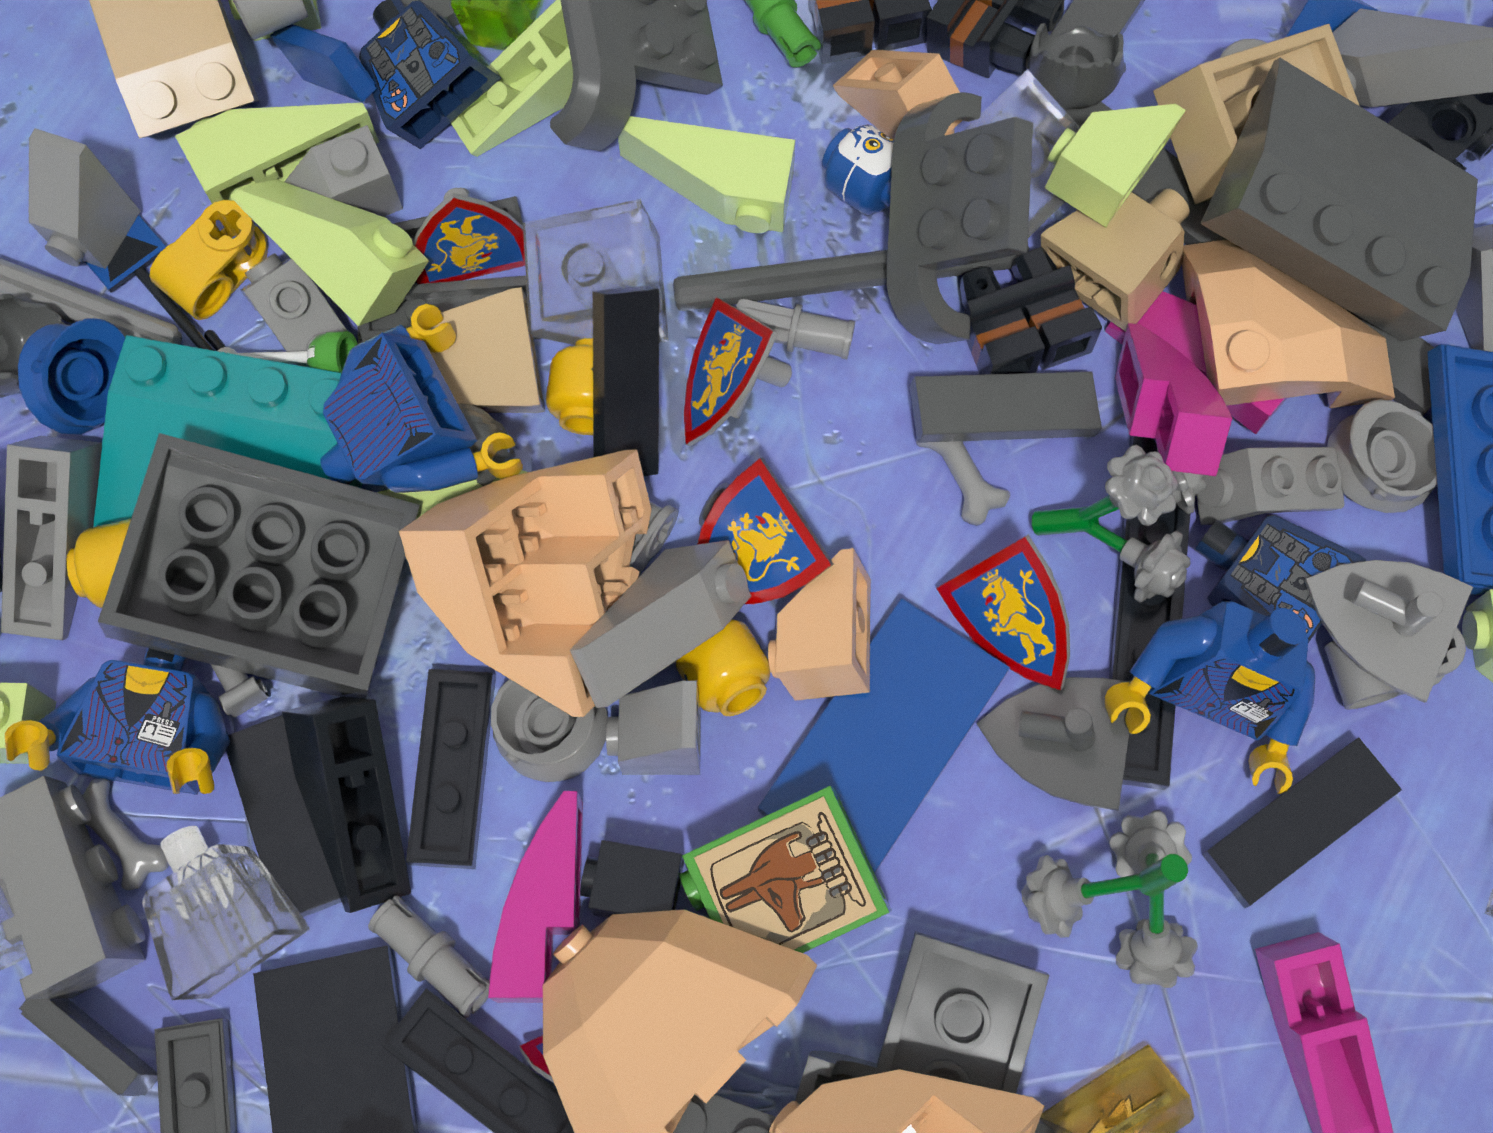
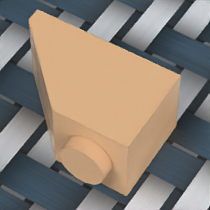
(892, 83)
(826, 634)

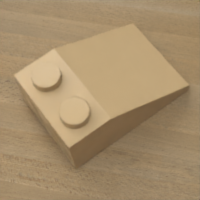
(173, 60)
(1223, 92)

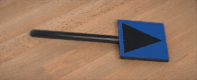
(132, 257)

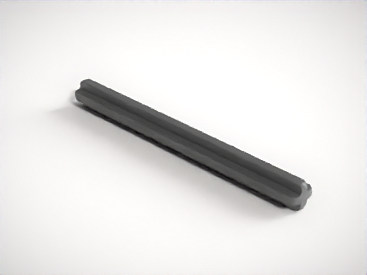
(800, 279)

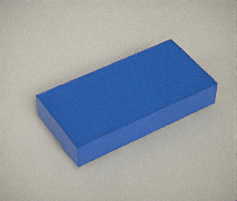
(324, 62)

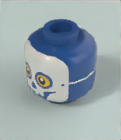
(860, 168)

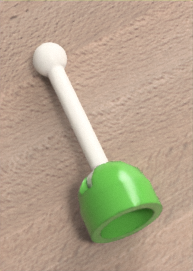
(324, 352)

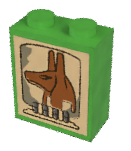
(788, 876)

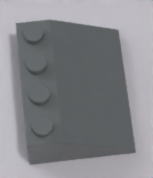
(1348, 206)
(258, 569)

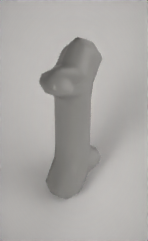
(977, 493)
(136, 856)

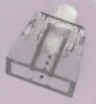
(215, 915)

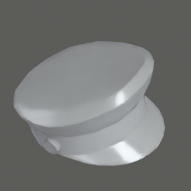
(1386, 456)
(542, 738)

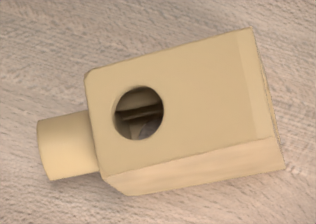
(1127, 262)
(493, 355)

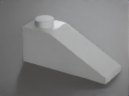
(1413, 57)
(46, 509)
(661, 618)

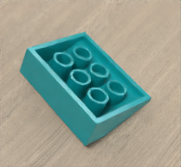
(211, 400)

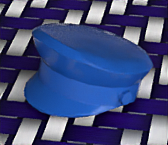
(69, 373)

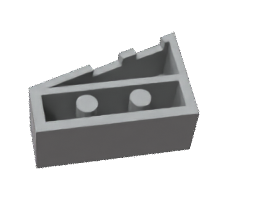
(62, 893)

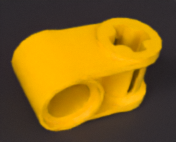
(206, 262)

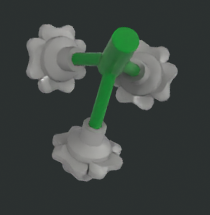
(1140, 488)
(1148, 859)

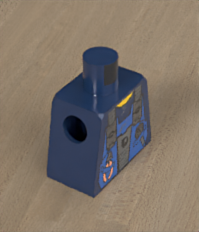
(422, 70)
(1271, 566)

